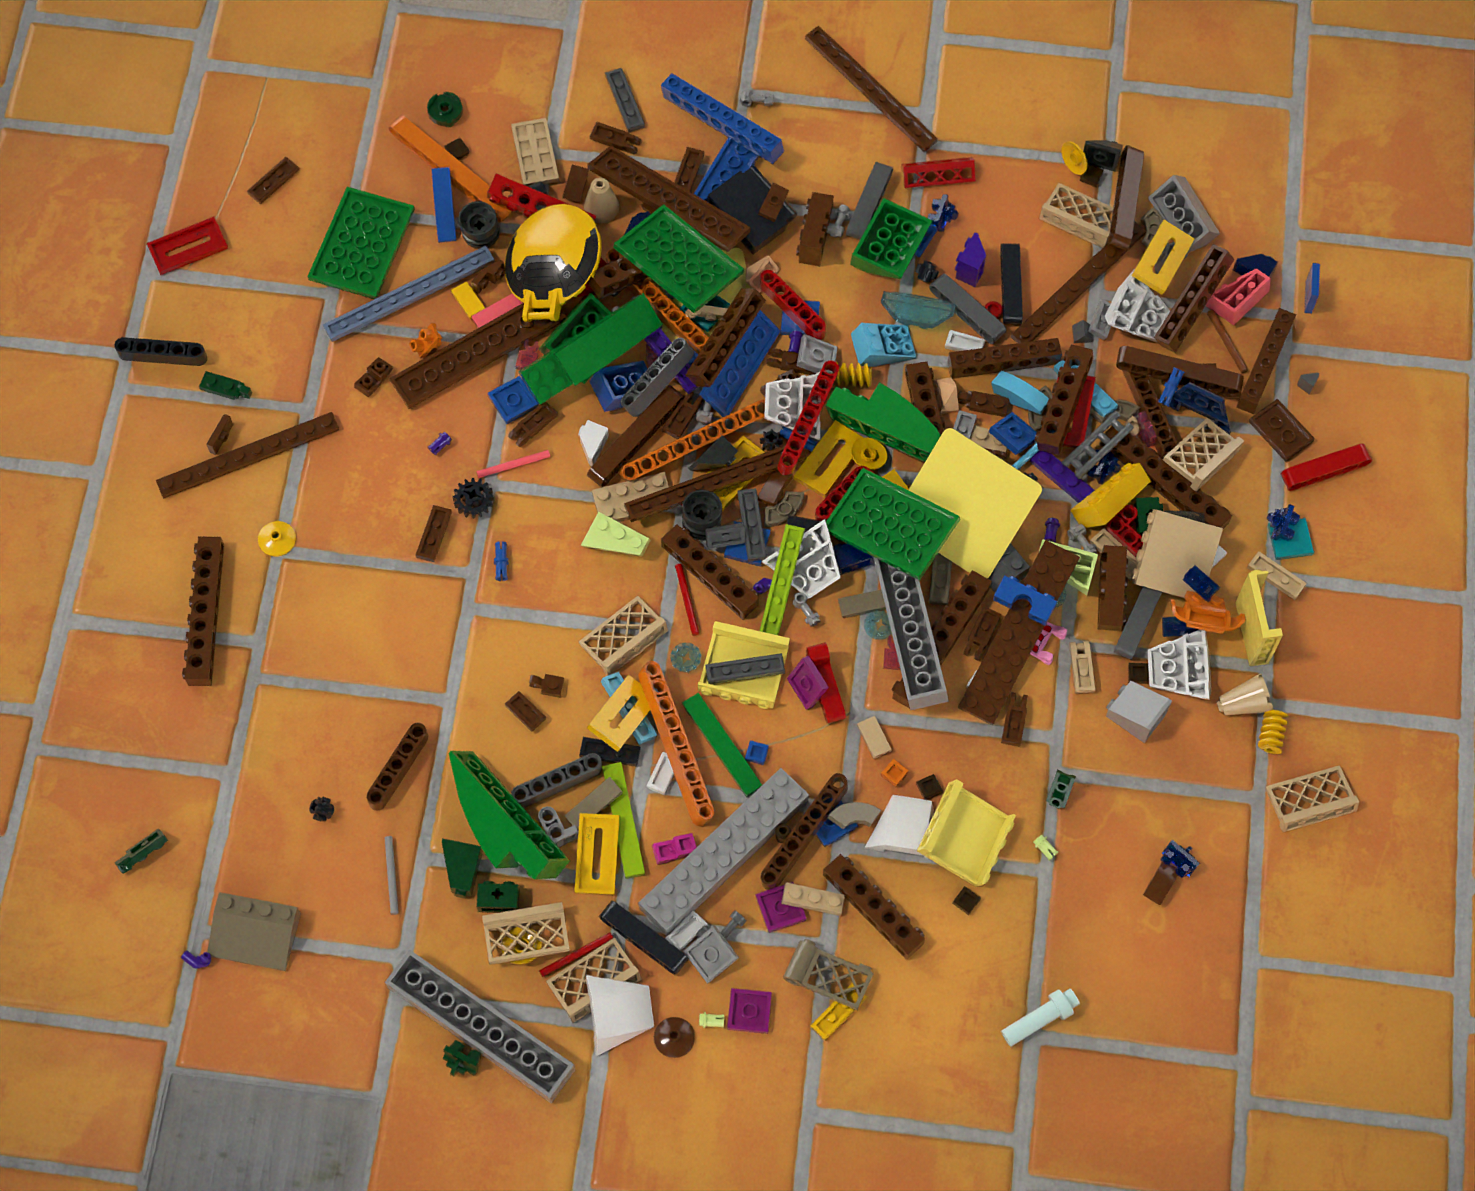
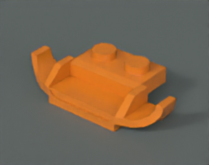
(1206, 615)

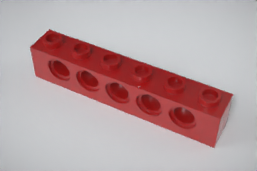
(501, 184)

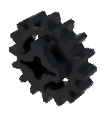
(472, 496)

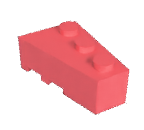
(1240, 296)

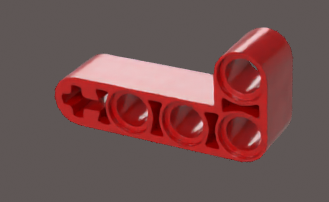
(826, 505)
(1125, 529)
(831, 700)

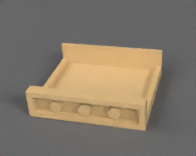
(1171, 549)

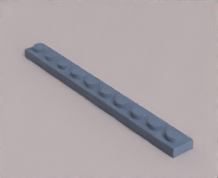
(408, 293)

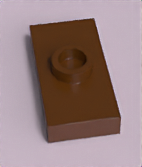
(773, 202)
(220, 434)
(525, 711)

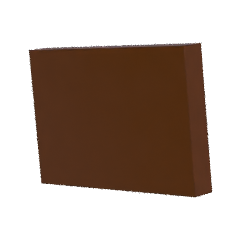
(1281, 430)

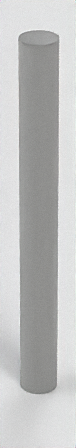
(391, 875)

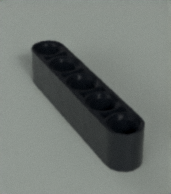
(1011, 283)
(168, 356)
(643, 937)

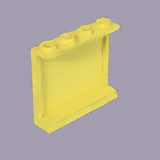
(1257, 637)
(738, 643)
(966, 834)

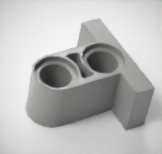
(555, 825)

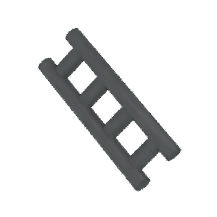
(1097, 456)

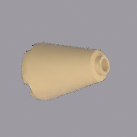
(602, 201)
(1246, 698)

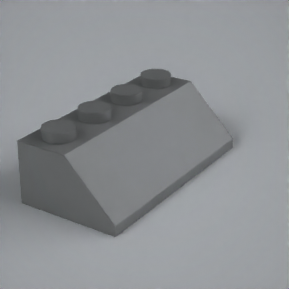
(1183, 209)

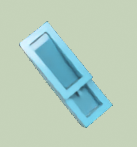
(1019, 392)

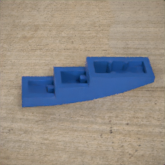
(443, 204)

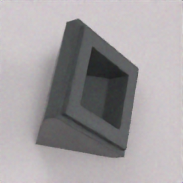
(1081, 333)
(1308, 381)

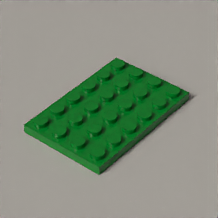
(361, 243)
(678, 258)
(891, 523)

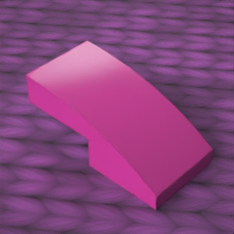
(674, 849)

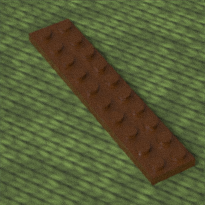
(658, 190)
(468, 355)
(1016, 636)

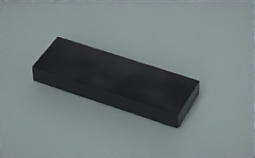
(626, 755)

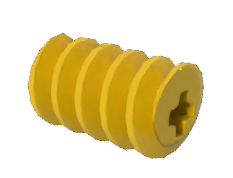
(854, 374)
(1271, 731)

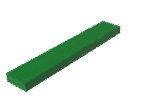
(722, 745)

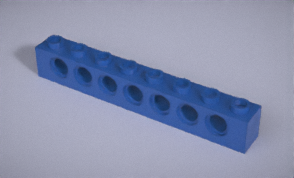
(722, 118)

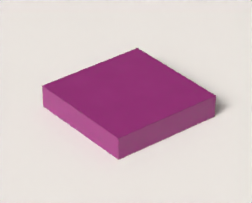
(807, 682)
(775, 913)
(749, 1011)

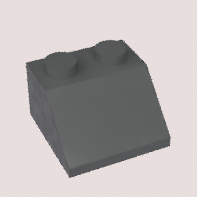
(1009, 565)

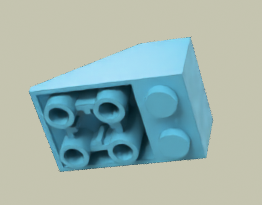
(882, 344)

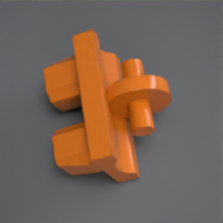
(427, 340)

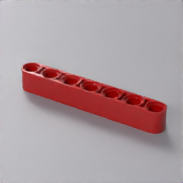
(804, 424)

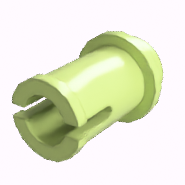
(1042, 843)
(711, 1020)

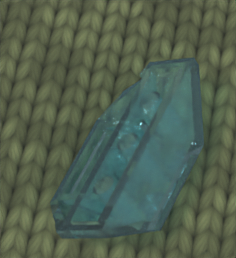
(917, 309)

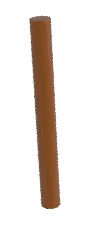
(1227, 341)

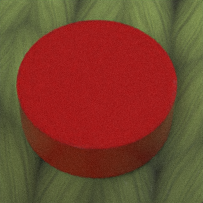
(994, 308)

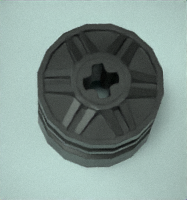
(477, 216)
(698, 506)

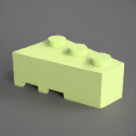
(615, 537)
(1084, 569)

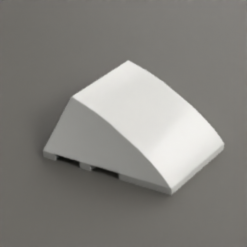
(1136, 309)
(786, 400)
(815, 564)
(1182, 665)
(902, 825)
(618, 1011)

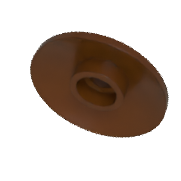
(674, 1047)

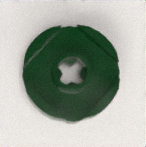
(448, 117)

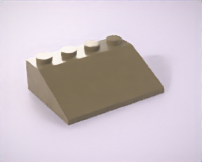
(253, 931)

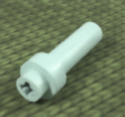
(1059, 1005)

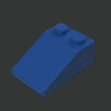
(614, 381)

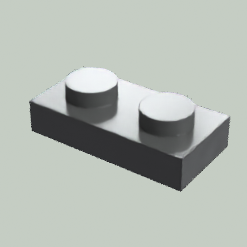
(725, 535)

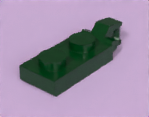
(224, 386)
(141, 850)

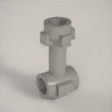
(747, 98)
(837, 230)
(705, 415)
(1078, 532)
(800, 603)

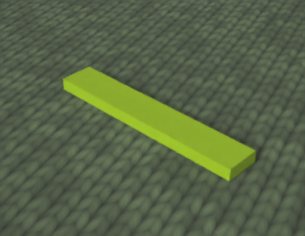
(782, 579)
(627, 837)

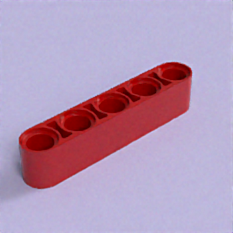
(788, 298)
(1326, 467)

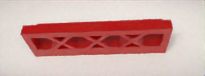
(958, 163)

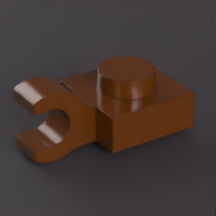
(550, 685)

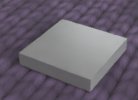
(815, 353)
(711, 954)

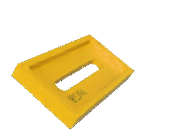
(1144, 269)
(745, 449)
(825, 482)
(601, 723)
(584, 864)

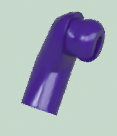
(762, 585)
(197, 962)

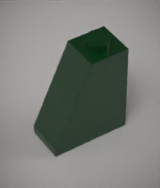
(462, 866)

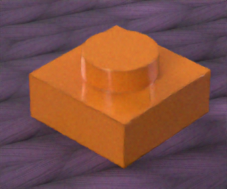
(894, 772)

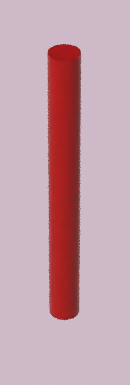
(687, 600)
(576, 954)

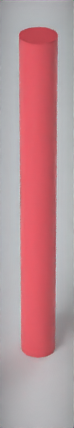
(512, 464)

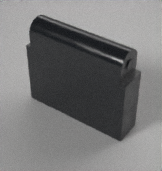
(742, 199)

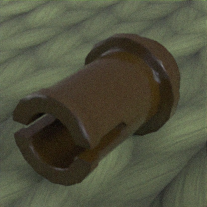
(784, 829)

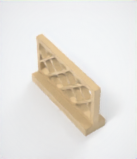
(1075, 224)
(1214, 462)
(632, 644)
(1319, 812)
(520, 918)
(583, 1006)

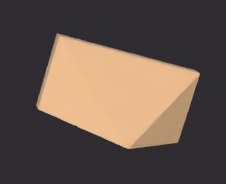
(754, 271)
(947, 395)

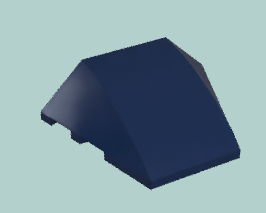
(1203, 403)

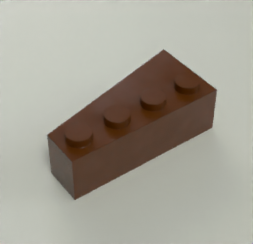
(815, 229)
(1112, 588)

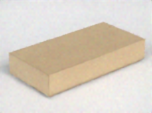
(874, 737)

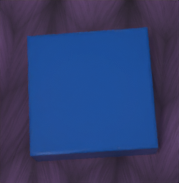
(756, 752)

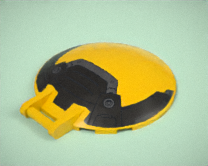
(552, 259)

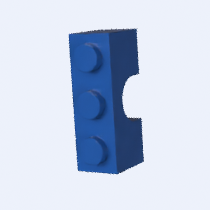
(1012, 590)

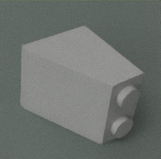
(1138, 710)

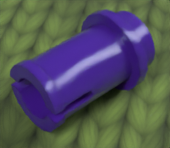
(795, 341)
(443, 440)
(1051, 529)

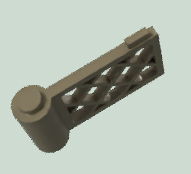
(805, 960)

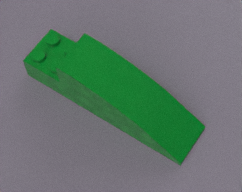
(590, 349)
(886, 419)
(501, 823)

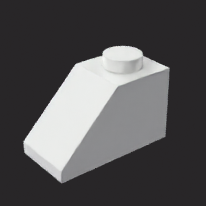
(593, 440)

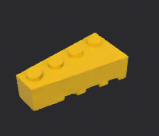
(1111, 497)

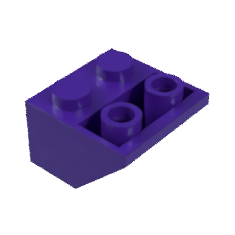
(971, 261)

